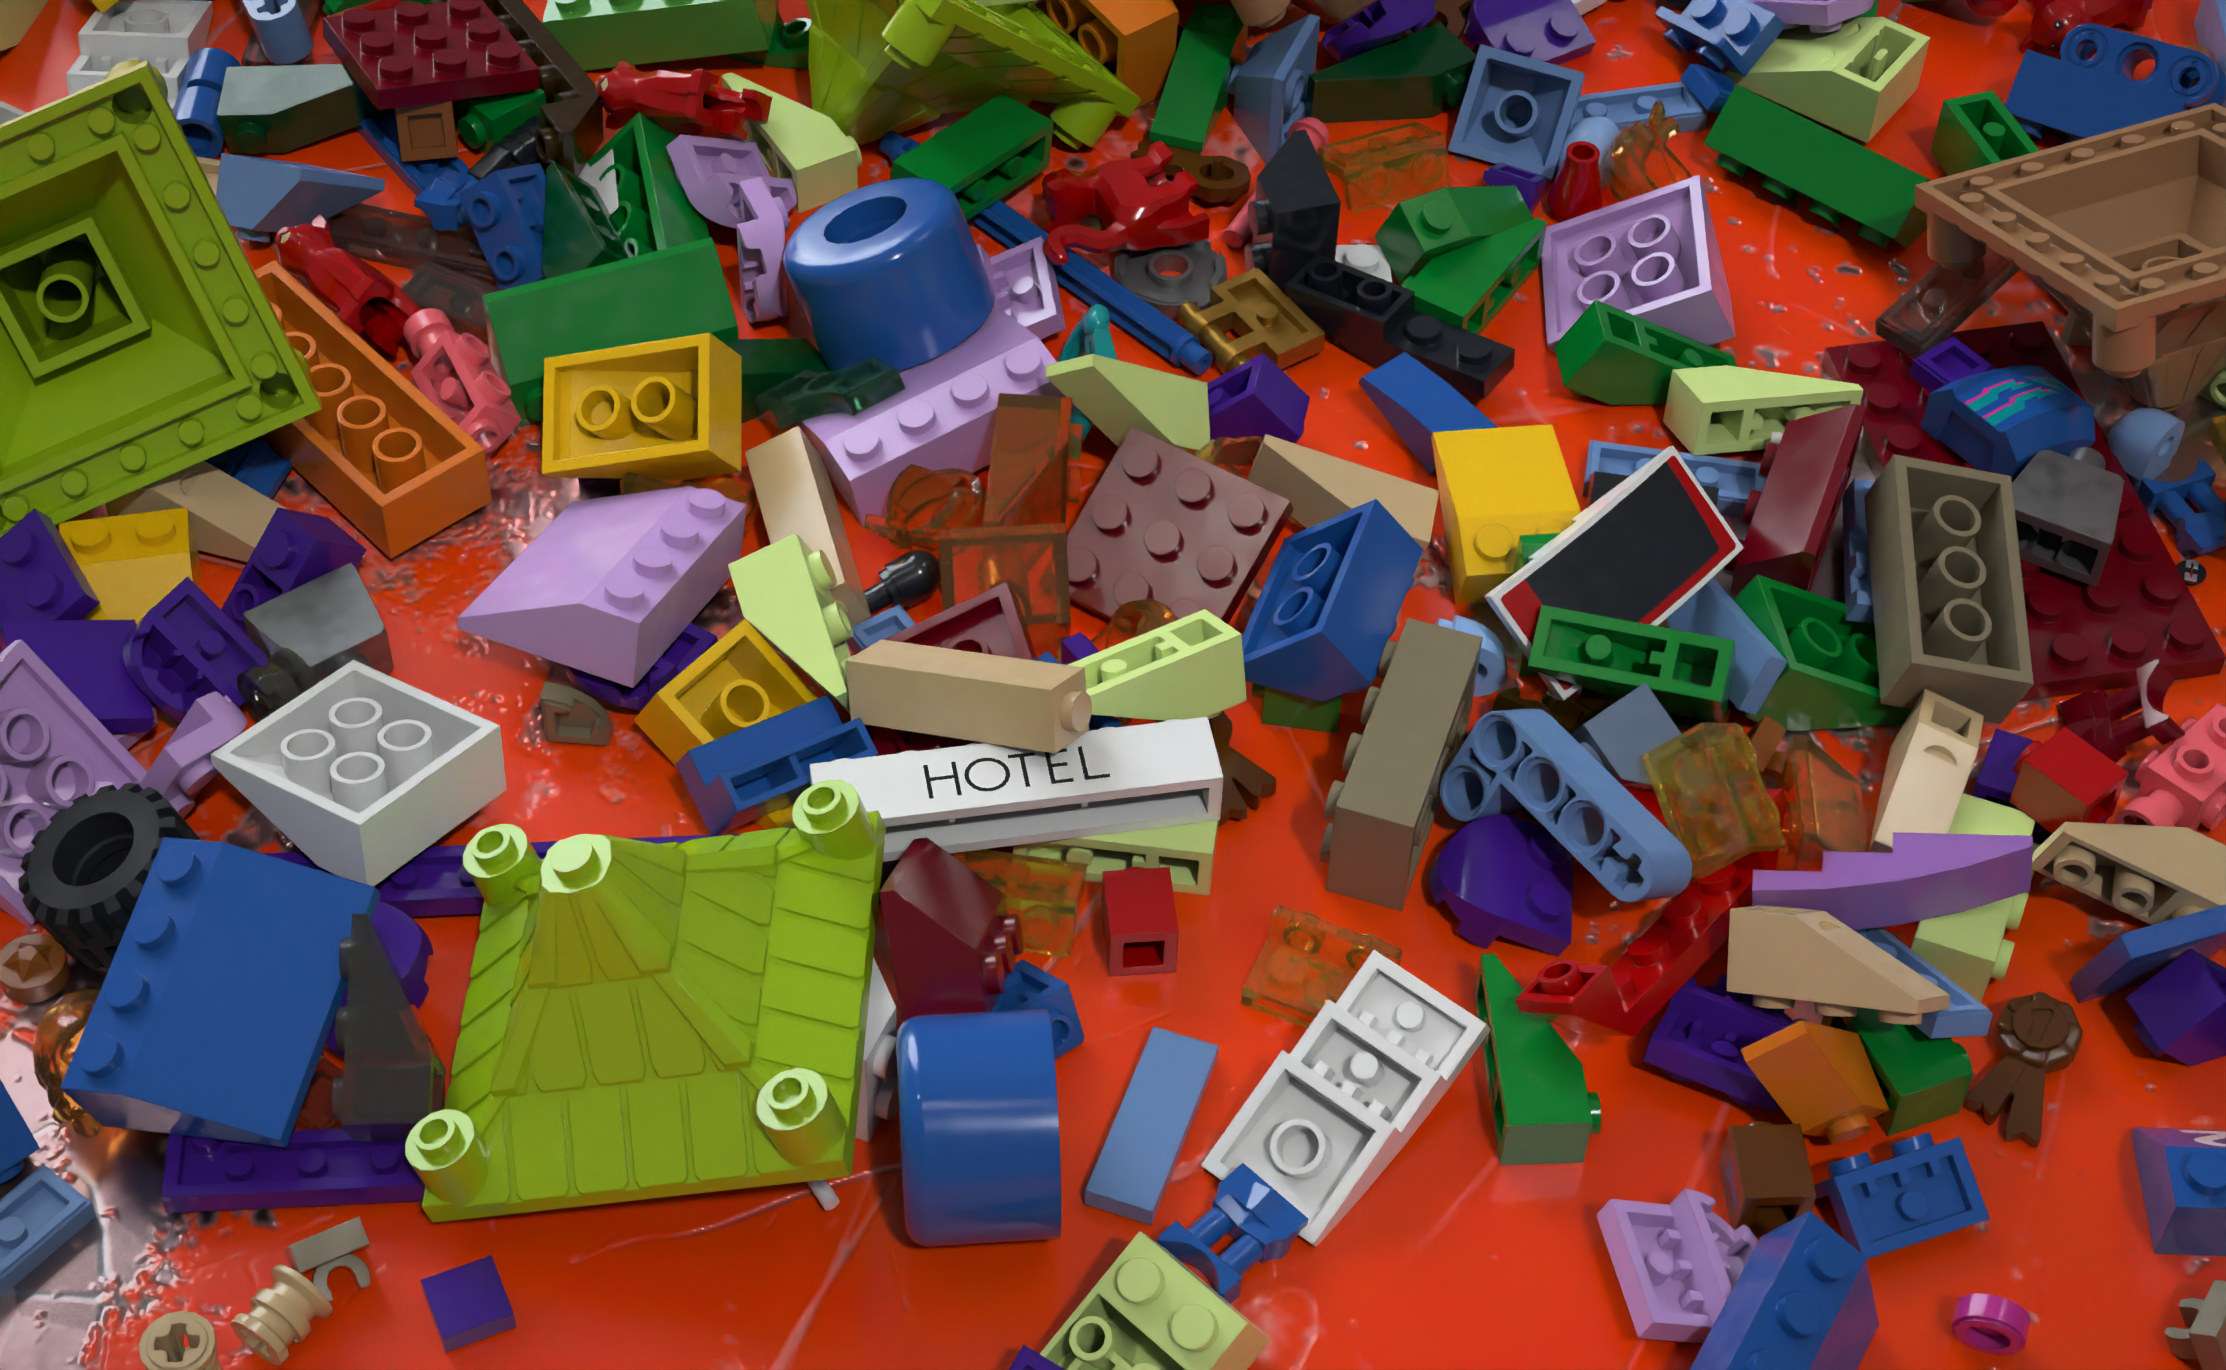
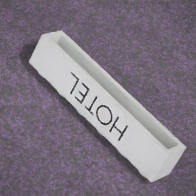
(1020, 796)

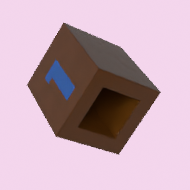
(1766, 1176)

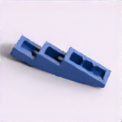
(1419, 404)

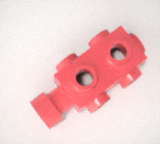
(460, 379)
(2186, 780)

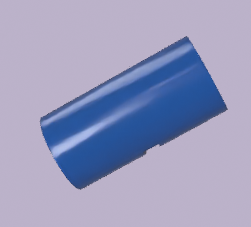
(200, 98)

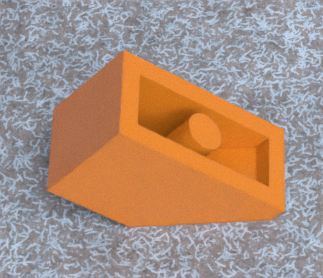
(1819, 1079)

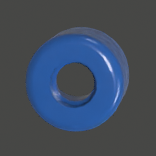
(889, 274)
(979, 1128)

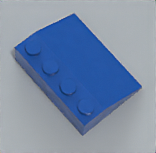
(218, 996)

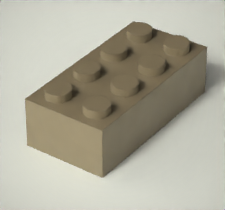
(1947, 587)
(1399, 763)

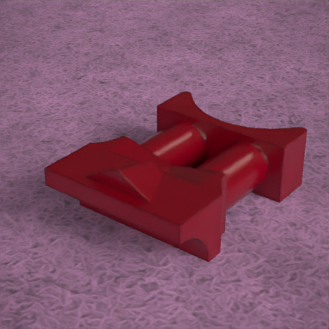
(2098, 716)

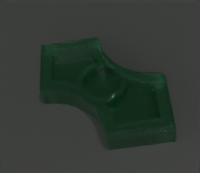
(830, 392)

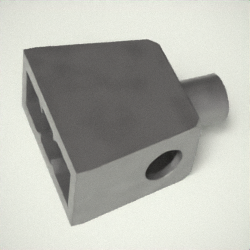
(2067, 512)
(324, 624)

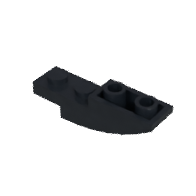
(1381, 323)

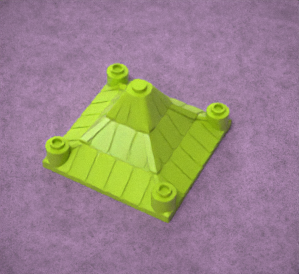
(912, 60)
(124, 306)
(659, 1015)

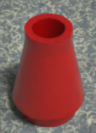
(1577, 183)

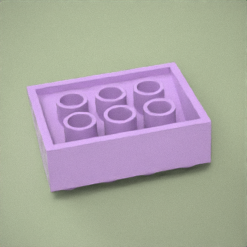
(938, 419)
(613, 580)

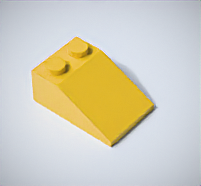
(644, 411)
(1492, 492)
(133, 559)
(721, 693)

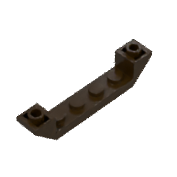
(574, 113)

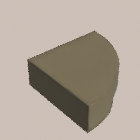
(573, 716)

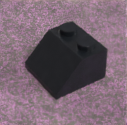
(1292, 212)

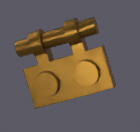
(1260, 315)

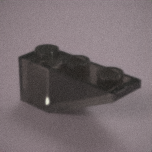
(389, 1057)

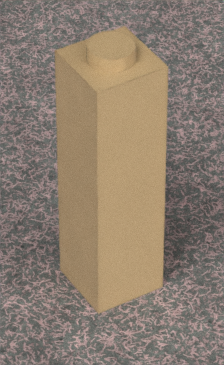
(800, 500)
(969, 695)

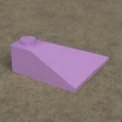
(1642, 257)
(47, 759)

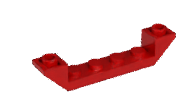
(1656, 964)

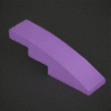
(1916, 882)

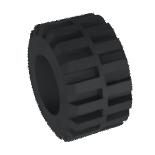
(94, 865)

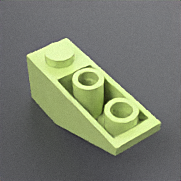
(791, 605)

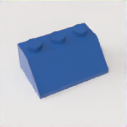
(2079, 101)
(1331, 604)
(1795, 1305)

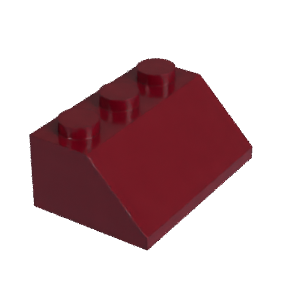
(1799, 500)
(946, 934)

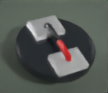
(2192, 571)

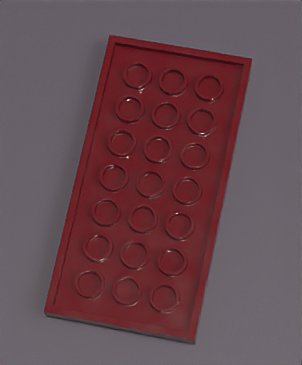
(2076, 631)

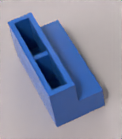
(768, 763)

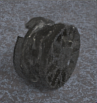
(275, 684)

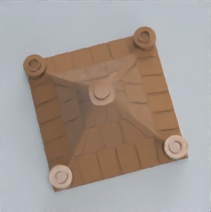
(2119, 235)

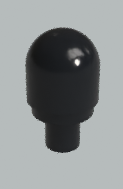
(905, 581)

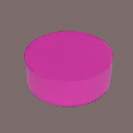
(1990, 1324)

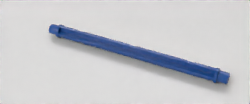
(1085, 280)

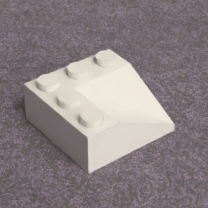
(366, 770)

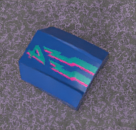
(2007, 417)

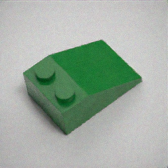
(1830, 660)

